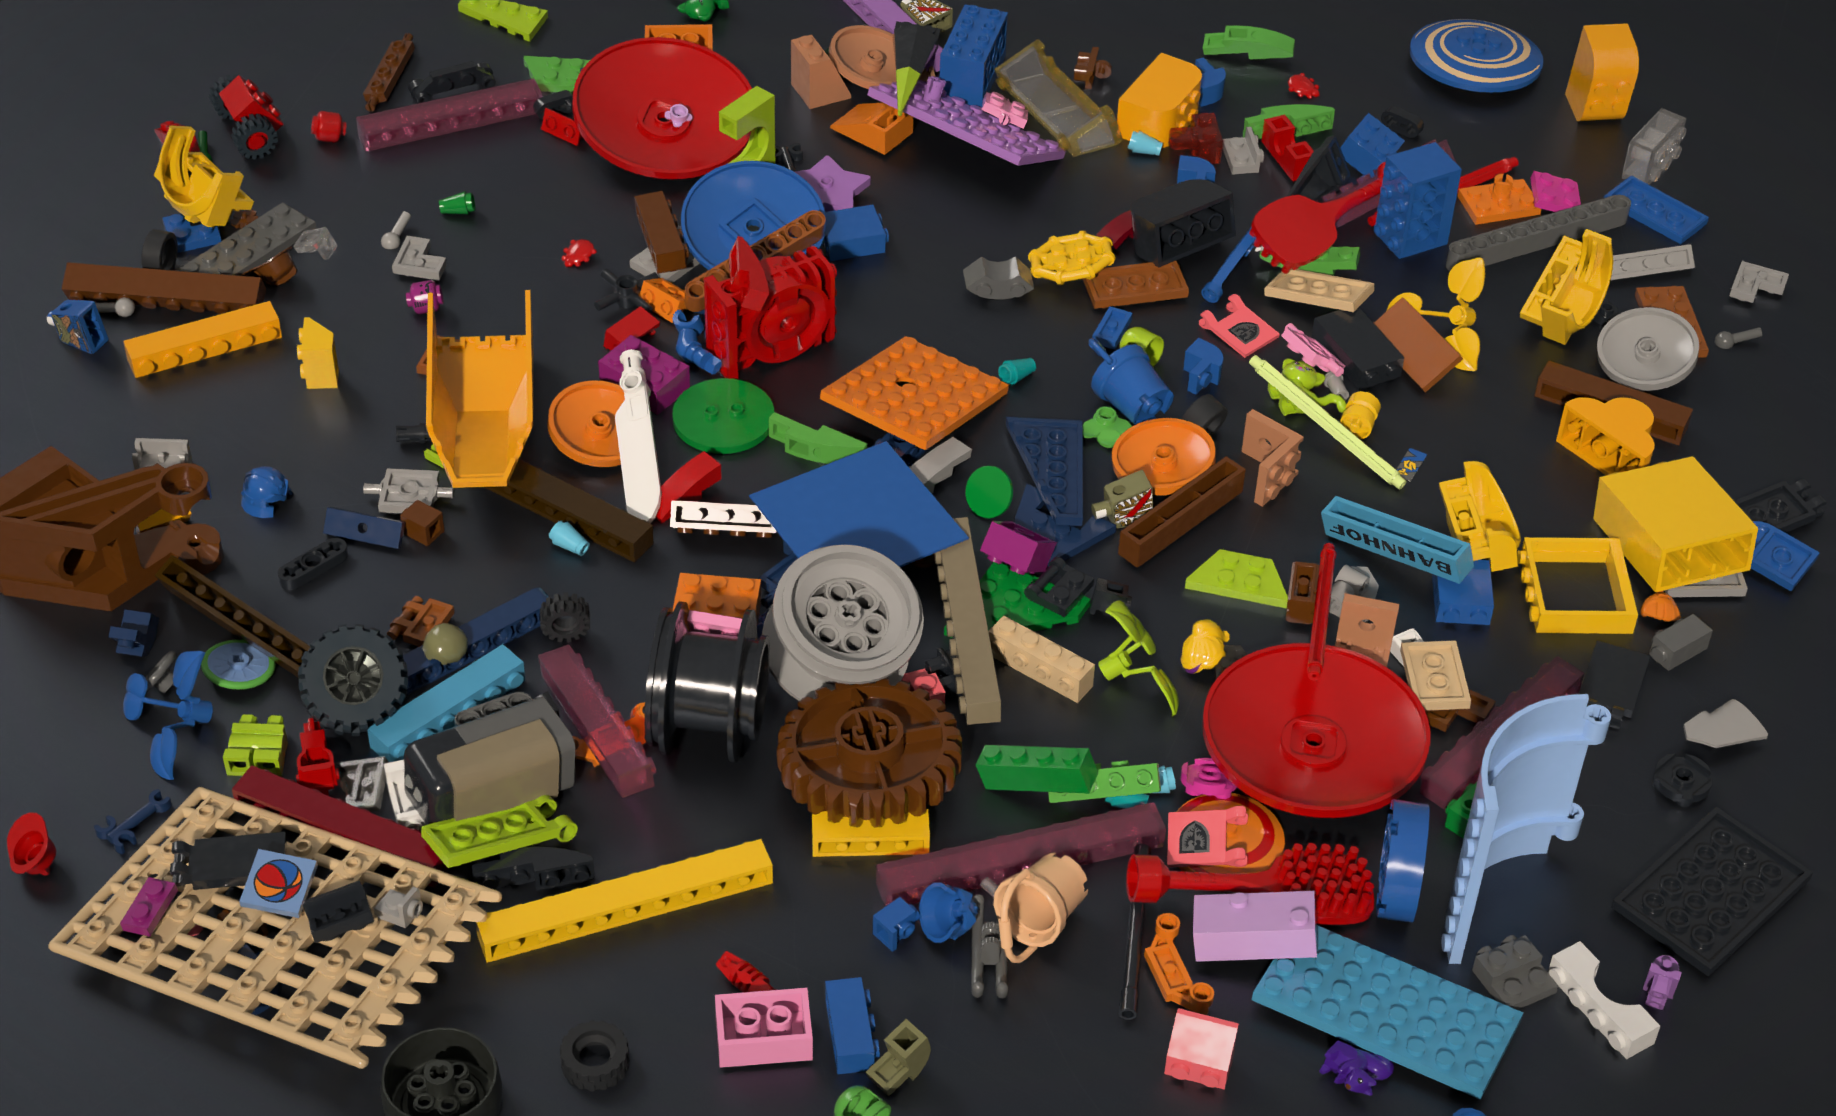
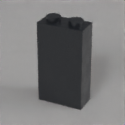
(1359, 346)

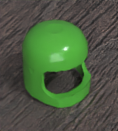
(860, 1102)

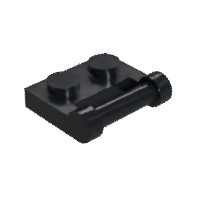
(1065, 592)

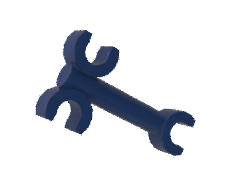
(122, 833)

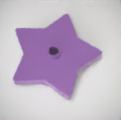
(834, 184)

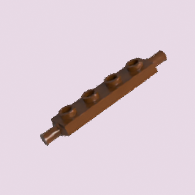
(388, 71)

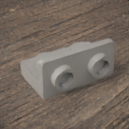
(1243, 153)

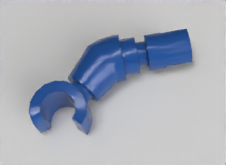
(688, 346)

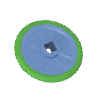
(237, 665)

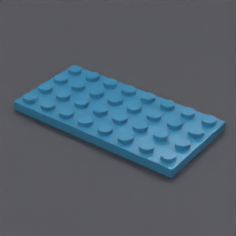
(1393, 1011)

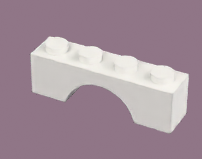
(1625, 1026)

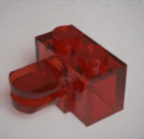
(1201, 138)

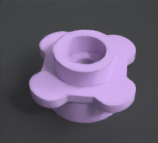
(678, 114)

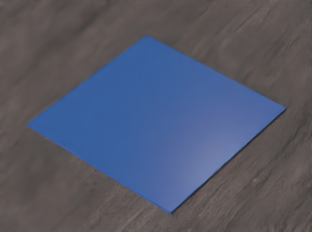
(863, 503)

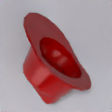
(30, 846)

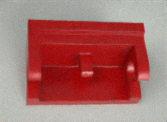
(635, 324)

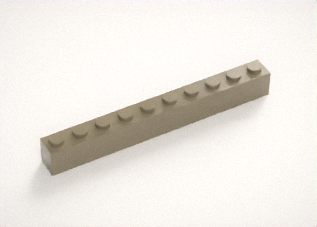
(969, 631)

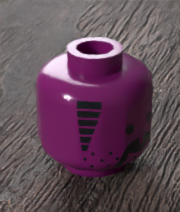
(418, 296)

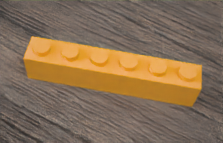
(202, 339)

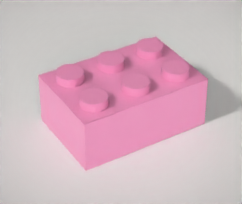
(763, 1027)

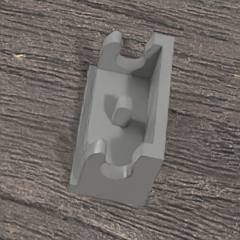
(160, 451)

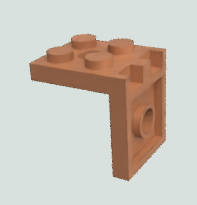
(1276, 460)
(1367, 639)

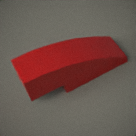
(747, 275)
(688, 483)

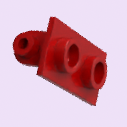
(561, 127)

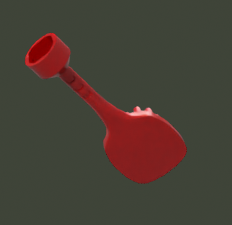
(1303, 230)
(1338, 880)

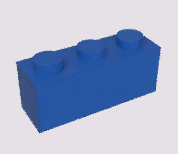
(851, 1025)

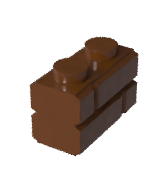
(1302, 592)

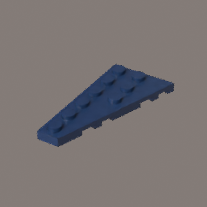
(1055, 462)

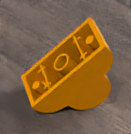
(1608, 434)

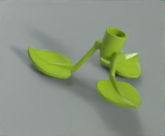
(1119, 661)

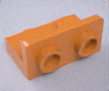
(663, 297)

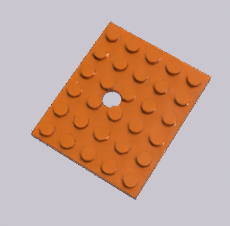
(933, 404)

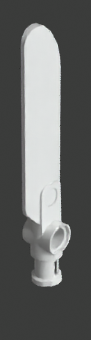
(637, 441)

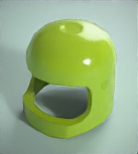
(1149, 341)

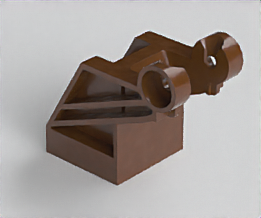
(75, 537)

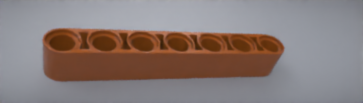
(779, 239)

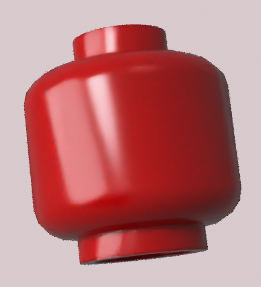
(328, 126)

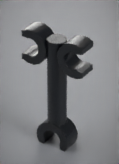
(788, 155)

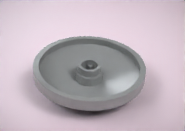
(1648, 348)

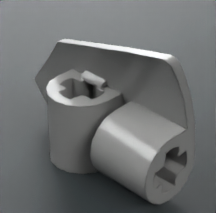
(1352, 581)
(1725, 726)

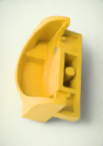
(1481, 516)

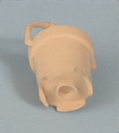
(1037, 903)

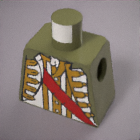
(929, 13)
(1125, 500)

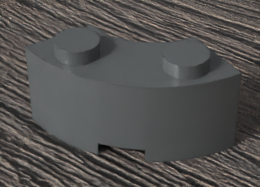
(998, 279)

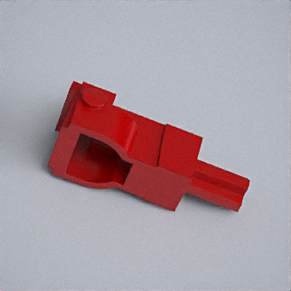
(315, 761)

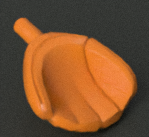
(1660, 607)

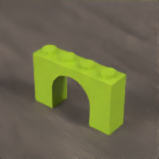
(756, 114)

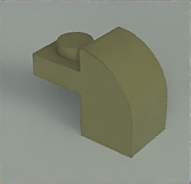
(905, 1058)

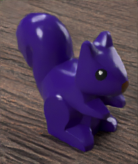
(1356, 1067)

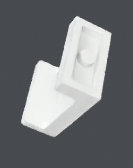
(403, 810)

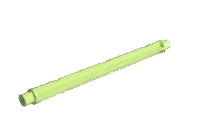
(1327, 422)

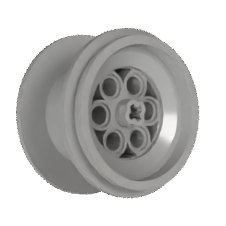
(862, 604)

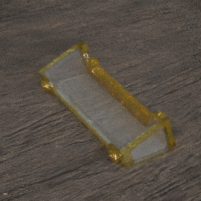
(1057, 102)

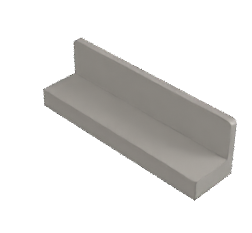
(1652, 262)

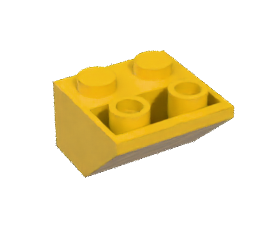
(318, 356)

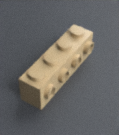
(1041, 659)

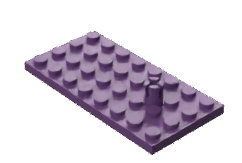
(970, 123)

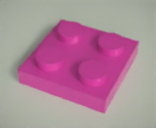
(1554, 192)

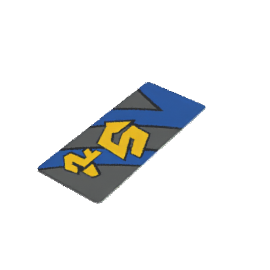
(1410, 463)

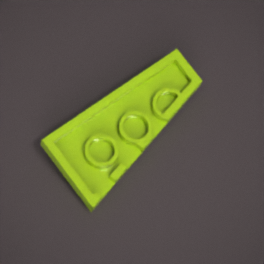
(510, 15)

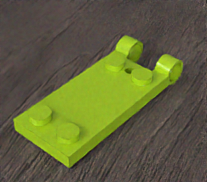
(497, 832)

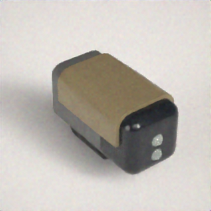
(490, 760)

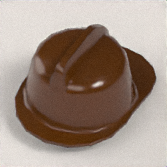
(277, 269)

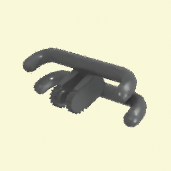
(987, 951)

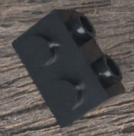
(338, 912)

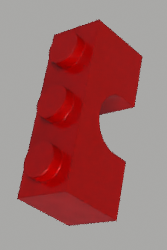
(1280, 142)

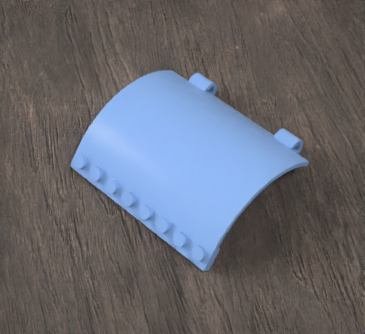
(1522, 797)

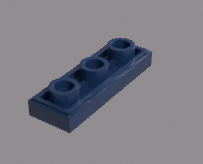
(350, 525)

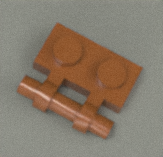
(425, 616)

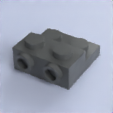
(1514, 972)

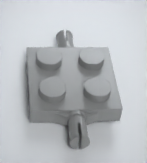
(405, 486)

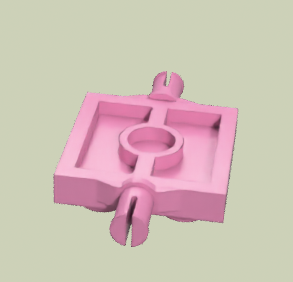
(1005, 110)
(1312, 351)

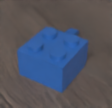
(1370, 145)

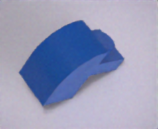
(1212, 82)
(1195, 168)
(1204, 365)

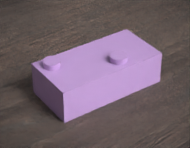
(1255, 926)

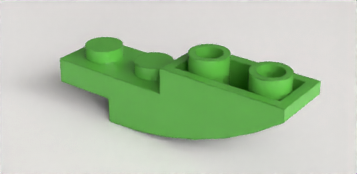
(1255, 41)
(1305, 118)
(1334, 259)
(813, 445)

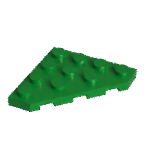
(1004, 596)

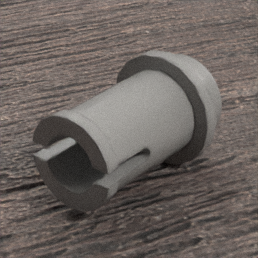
(1336, 385)

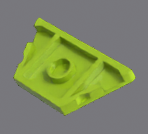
(1240, 578)

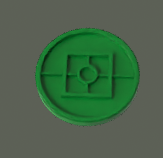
(722, 416)

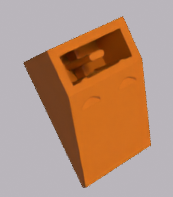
(875, 126)

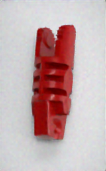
(743, 974)

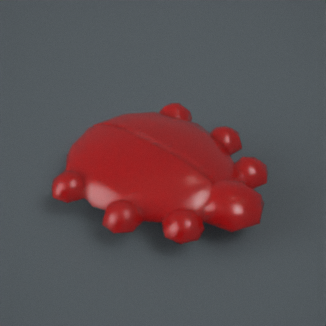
(1303, 86)
(577, 252)

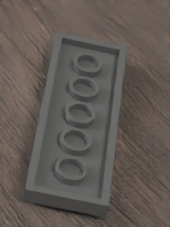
(253, 243)

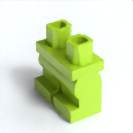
(256, 745)

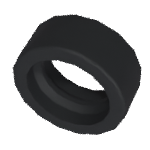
(159, 250)

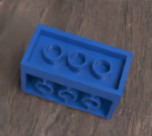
(973, 53)
(1417, 200)

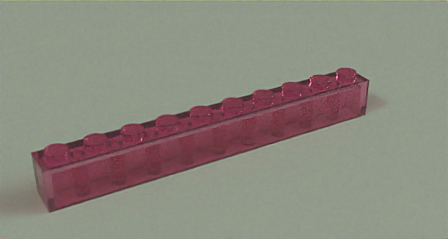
(999, 858)

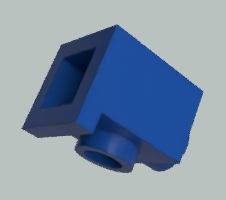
(895, 922)

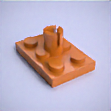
(1498, 200)

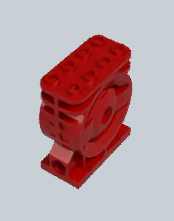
(787, 320)

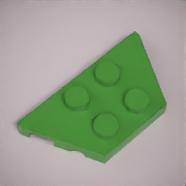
(554, 73)

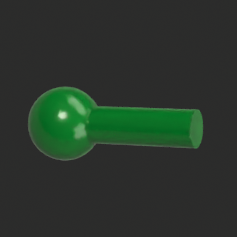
(203, 144)

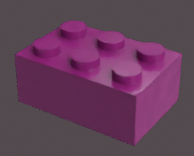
(663, 373)

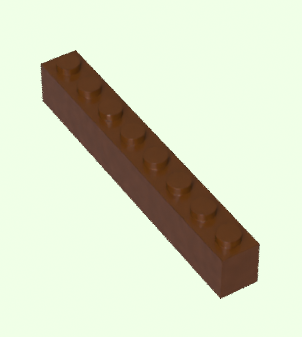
(162, 288)

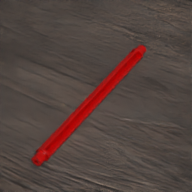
(1476, 177)
(1321, 612)

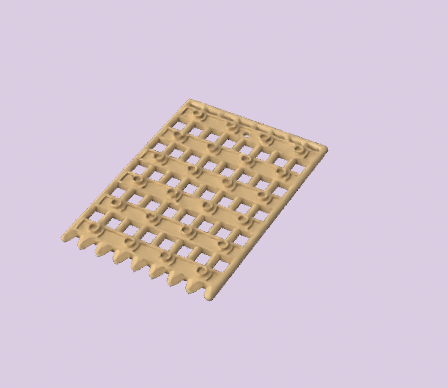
(289, 946)

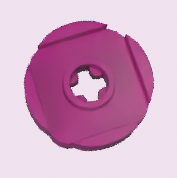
(1205, 779)

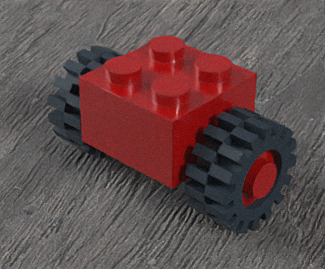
(252, 110)

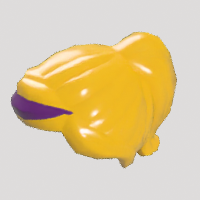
(1204, 646)

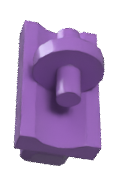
(1661, 981)

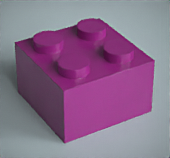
(1018, 547)

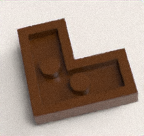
(1479, 711)

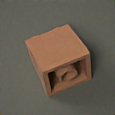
(815, 74)

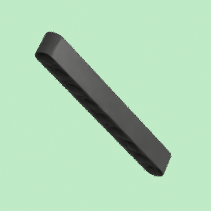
(1541, 232)

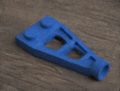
(1213, 290)

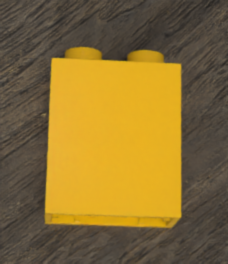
(1675, 523)

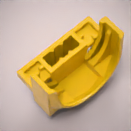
(208, 193)
(1570, 298)

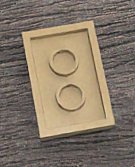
(1436, 674)

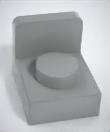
(399, 908)

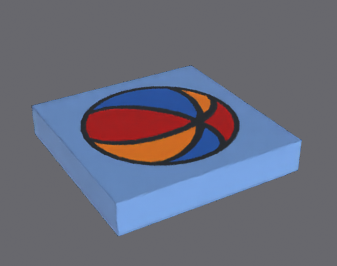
(278, 883)

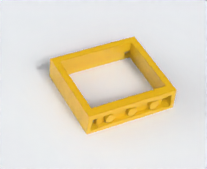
(1578, 550)

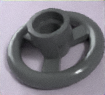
(161, 675)

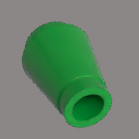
(458, 204)

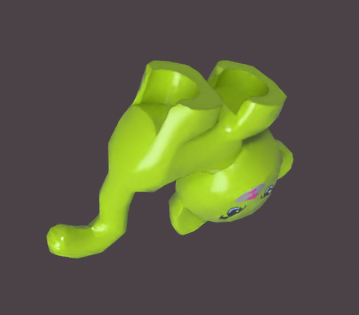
(1304, 378)

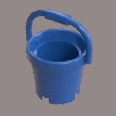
(1130, 382)

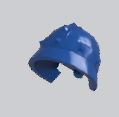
(262, 487)
(946, 912)

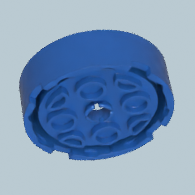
(1402, 861)

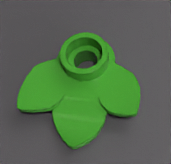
(1105, 427)

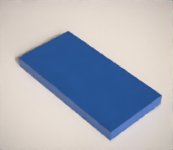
(1660, 210)

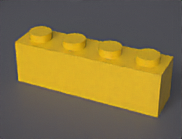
(891, 839)

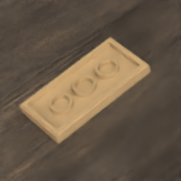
(1320, 289)

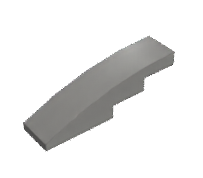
(940, 461)

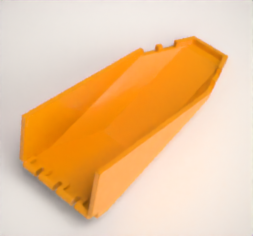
(479, 402)

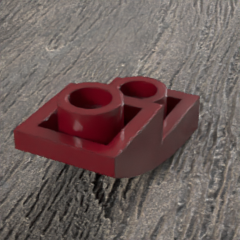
(1118, 229)

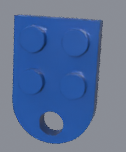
(1781, 556)

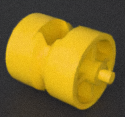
(1360, 414)

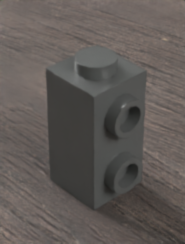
(1680, 642)

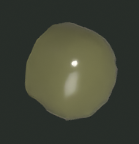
(445, 643)

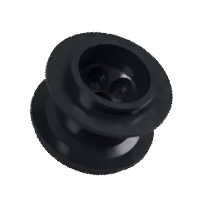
(705, 681)

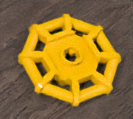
(1071, 257)

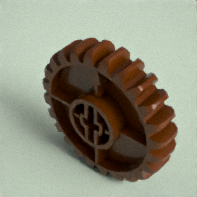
(869, 752)

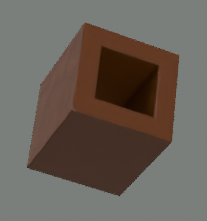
(422, 522)

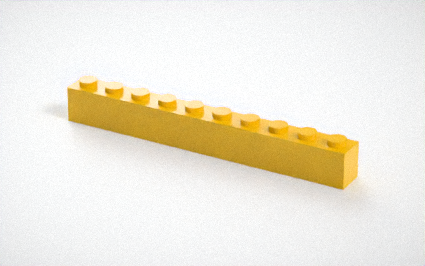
(624, 900)

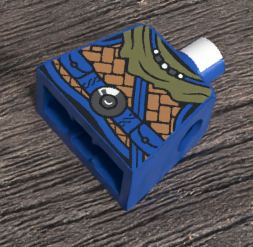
(79, 325)

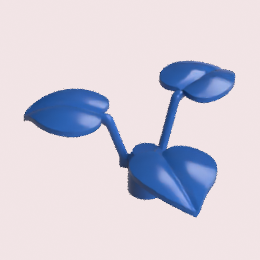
(191, 710)

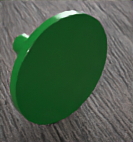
(989, 491)

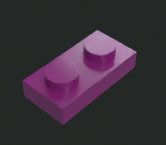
(149, 906)

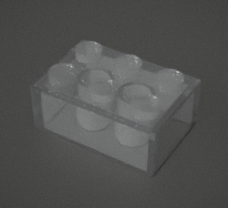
(1655, 146)

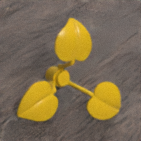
(1466, 281)

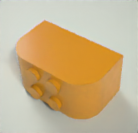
(1603, 73)
(1160, 99)

